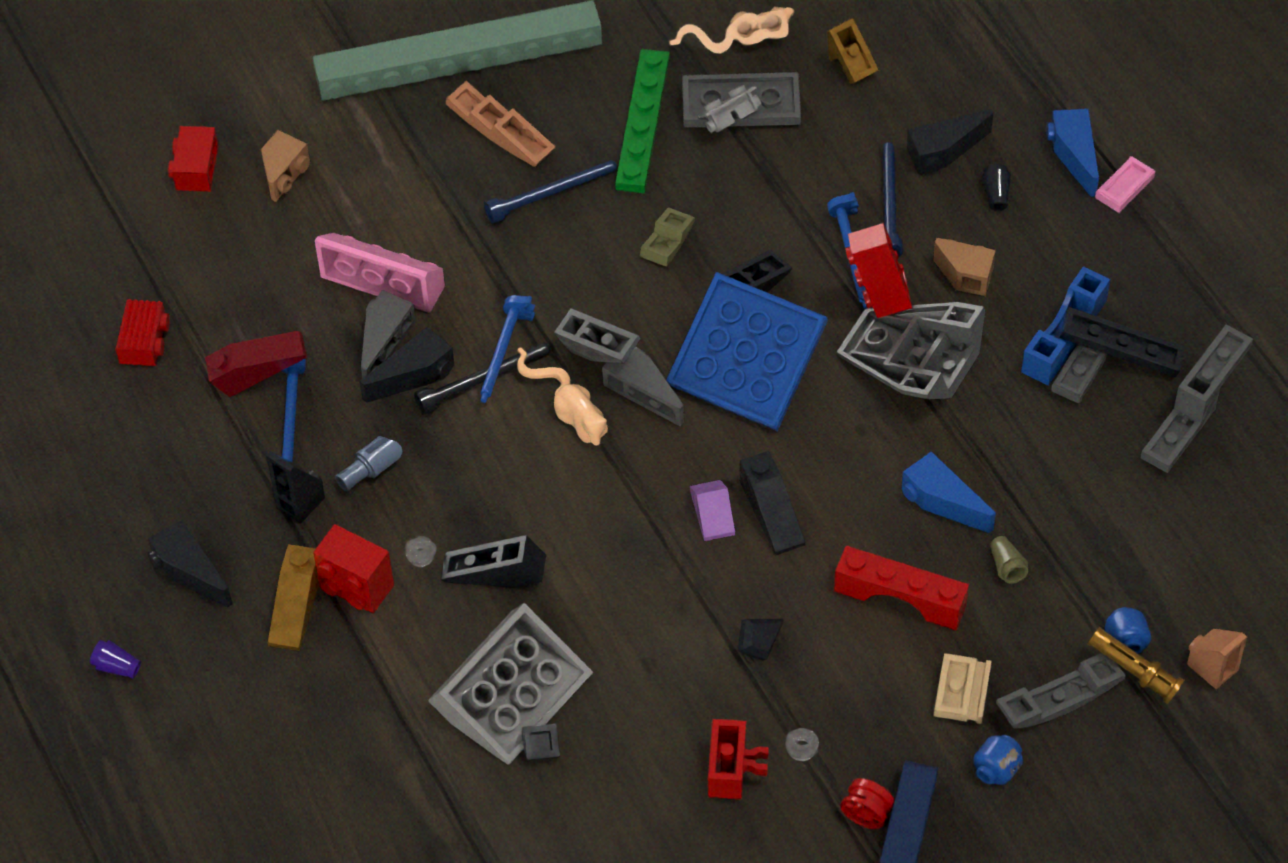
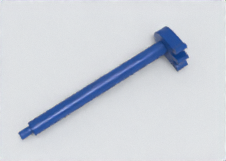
(841, 208)
(516, 308)
(290, 407)

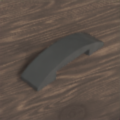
(1061, 695)

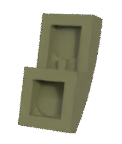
(667, 237)

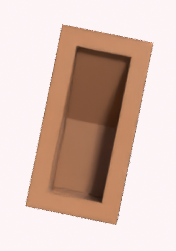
(1217, 655)

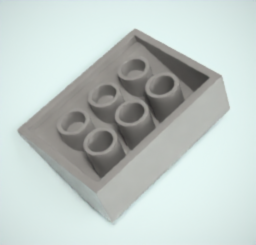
(511, 683)

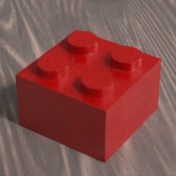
(353, 569)

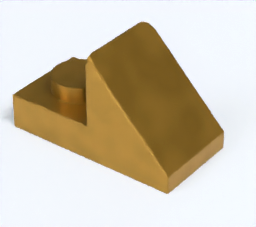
(850, 48)

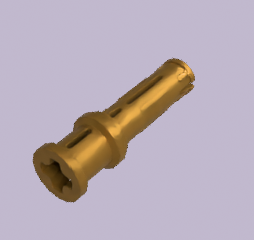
(1149, 673)

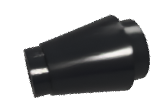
(997, 184)

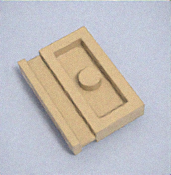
(962, 688)

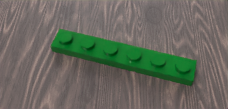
(642, 121)

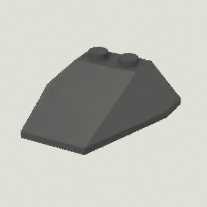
(917, 349)

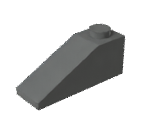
(385, 327)
(595, 338)
(645, 385)

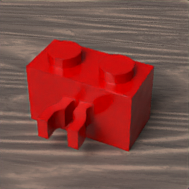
(731, 759)

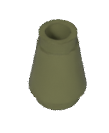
(1008, 560)

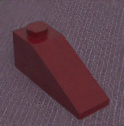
(254, 360)

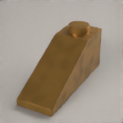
(294, 598)

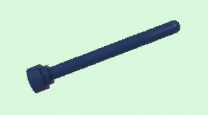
(890, 196)
(498, 209)

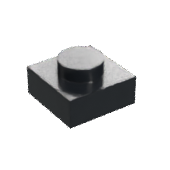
(540, 742)

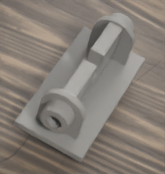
(719, 112)

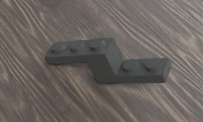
(1196, 398)

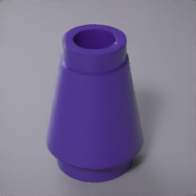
(113, 659)

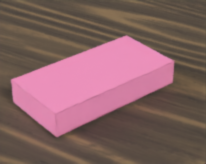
(1125, 184)

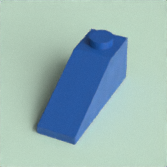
(1075, 146)
(945, 494)

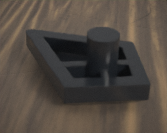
(758, 636)

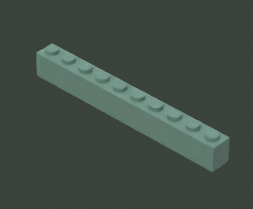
(457, 50)

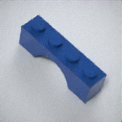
(1046, 350)

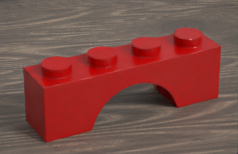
(935, 596)

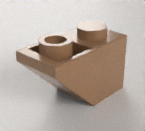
(283, 162)
(965, 265)

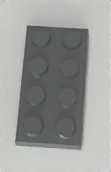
(776, 91)

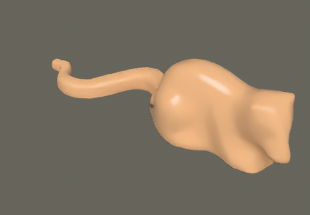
(744, 28)
(570, 402)

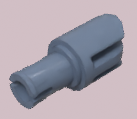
(369, 462)

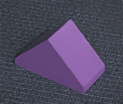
(713, 509)

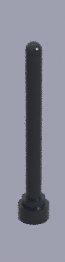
(428, 399)

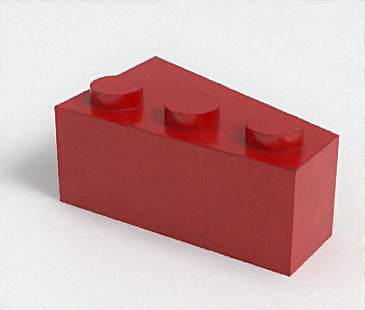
(878, 271)

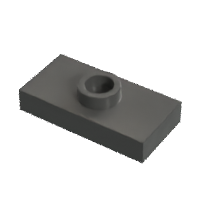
(1078, 373)

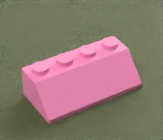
(378, 269)

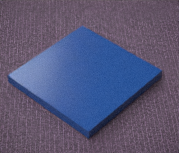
(746, 351)

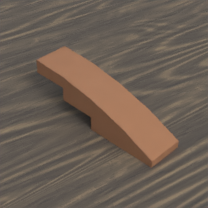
(500, 126)

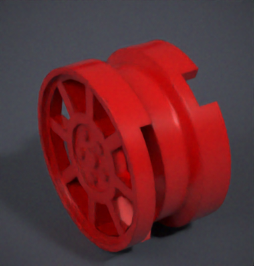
(867, 802)

